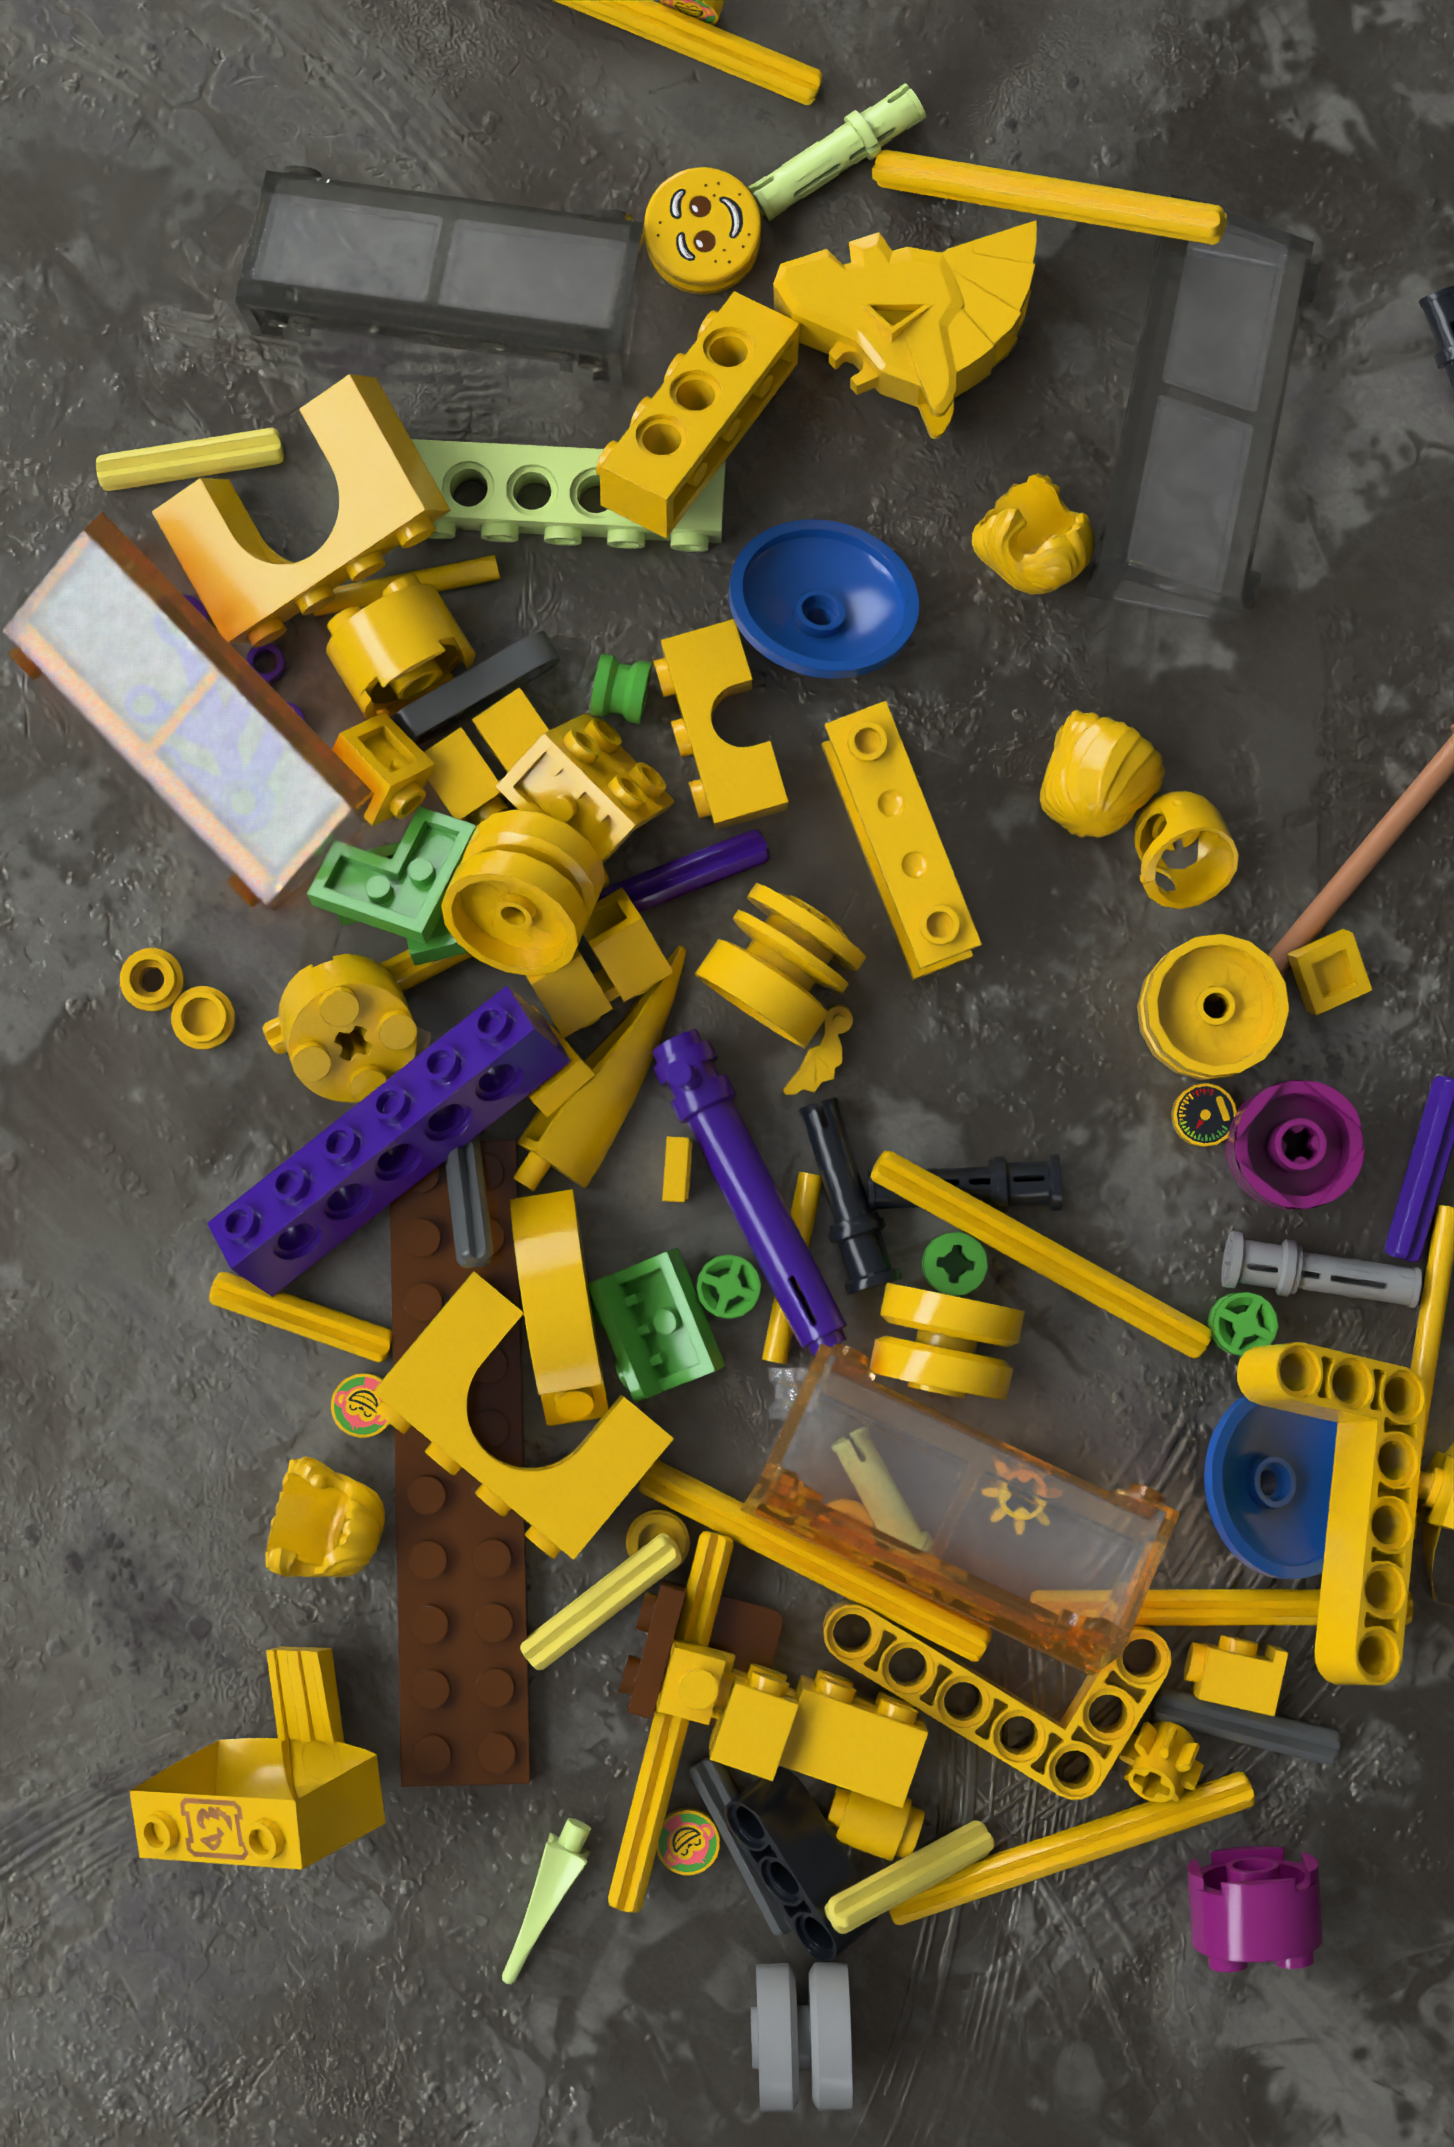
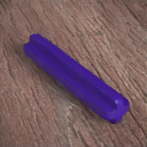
(694, 870)
(1424, 1174)

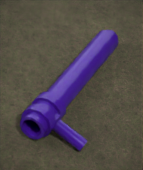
(707, 1105)

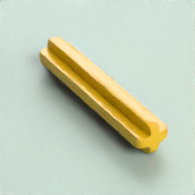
(302, 1317)

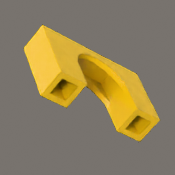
(383, 504)
(559, 1500)

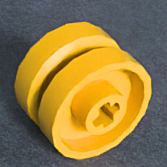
(523, 892)
(1223, 970)
(946, 1343)

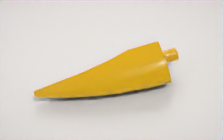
(586, 1124)

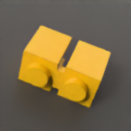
(461, 773)
(629, 963)
(754, 1722)

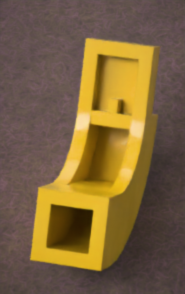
(558, 1307)

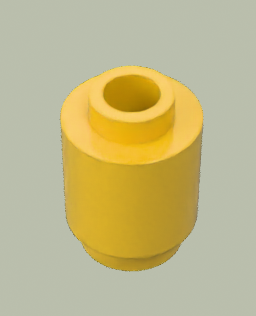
(874, 1825)

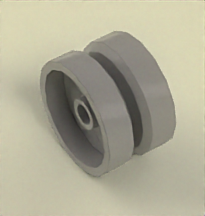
(802, 2037)

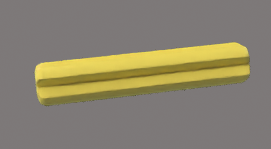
(189, 459)
(602, 1601)
(909, 1876)

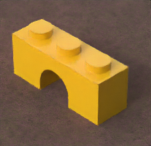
(702, 672)

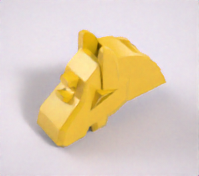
(914, 317)

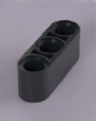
(795, 1858)

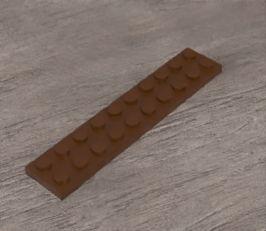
(456, 1556)

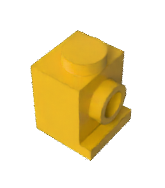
(1236, 1674)
(695, 1682)

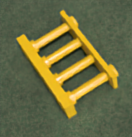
(899, 840)

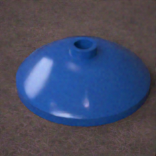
(823, 598)
(1285, 1523)

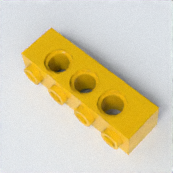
(698, 414)

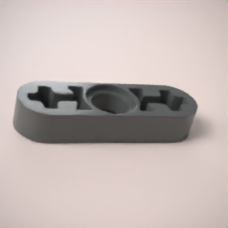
(477, 688)

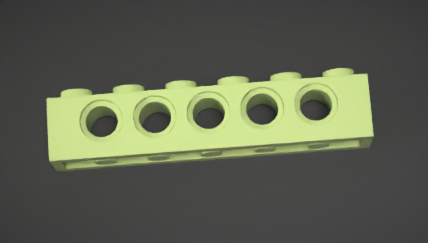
(562, 519)

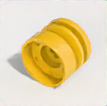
(781, 964)

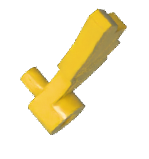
(823, 1058)

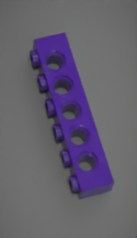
(388, 1141)

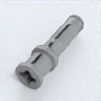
(1290, 1268)

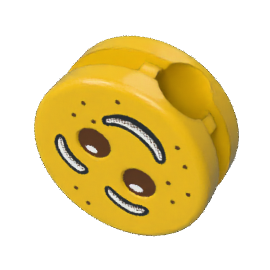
(702, 230)

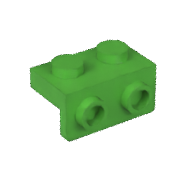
(655, 1325)

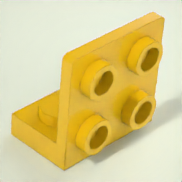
(588, 783)

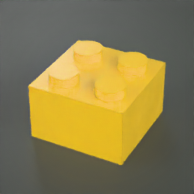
(854, 1739)

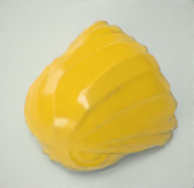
(1034, 537)
(1099, 775)
(323, 1523)

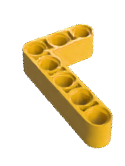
(1371, 1495)
(998, 1705)

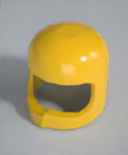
(1184, 817)

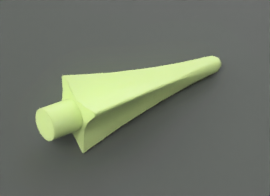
(559, 1868)

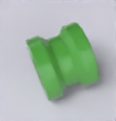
(620, 688)
(944, 1263)
(728, 1286)
(1252, 1327)

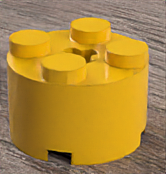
(397, 646)
(346, 1027)

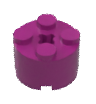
(1331, 1144)
(1255, 1908)

